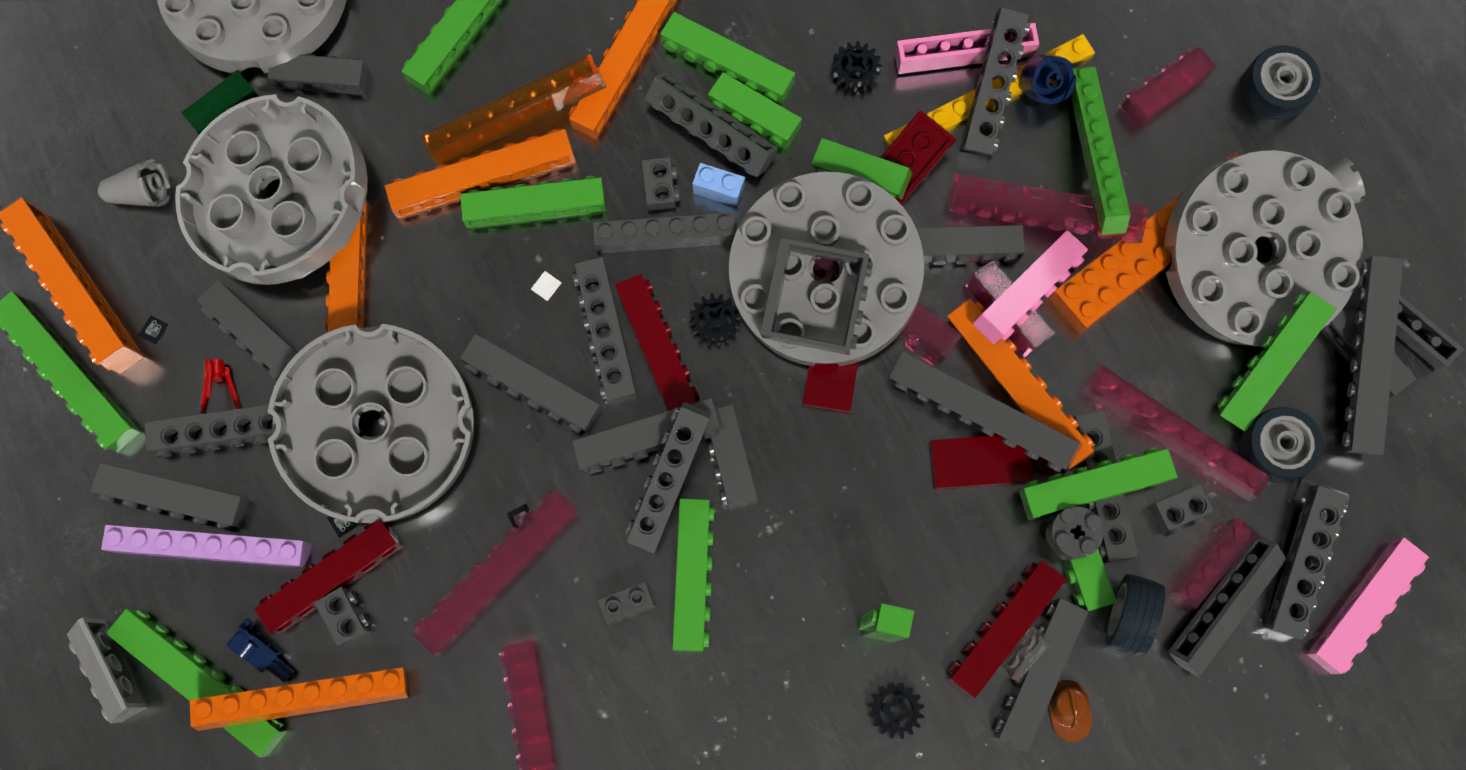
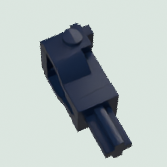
(258, 651)

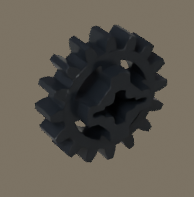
(859, 74)
(721, 311)
(894, 723)

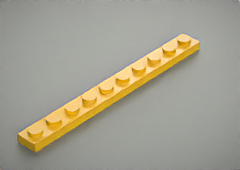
(958, 110)

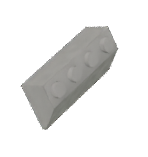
(106, 670)

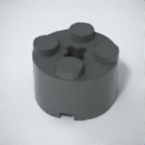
(1086, 525)

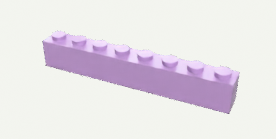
(206, 546)

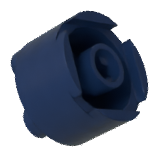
(1048, 79)

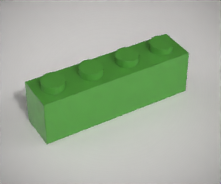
(755, 111)
(843, 159)
(1089, 581)

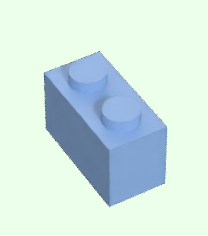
(718, 185)

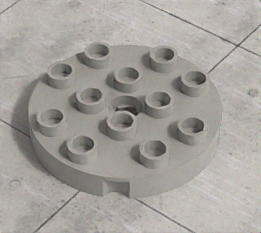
(250, 32)
(840, 214)
(309, 217)
(1215, 252)
(319, 413)

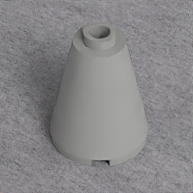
(1349, 180)
(137, 185)

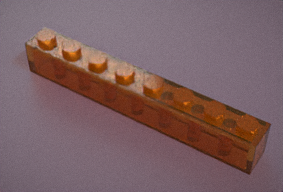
(514, 111)

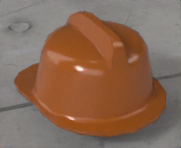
(1070, 711)

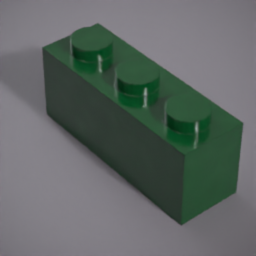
(218, 100)

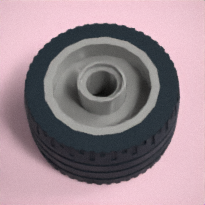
(1280, 83)
(1282, 444)
(1135, 615)

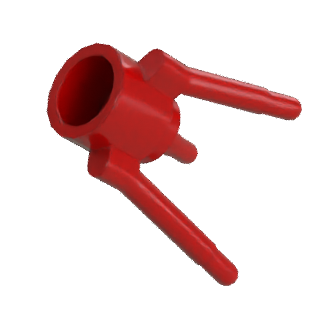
(214, 372)

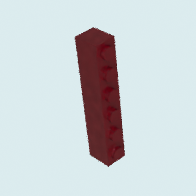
(655, 342)
(334, 571)
(1006, 628)

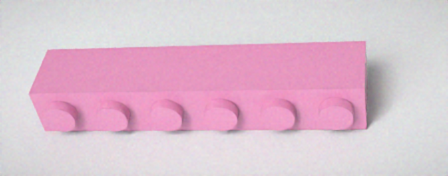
(954, 50)
(1030, 287)
(1368, 606)

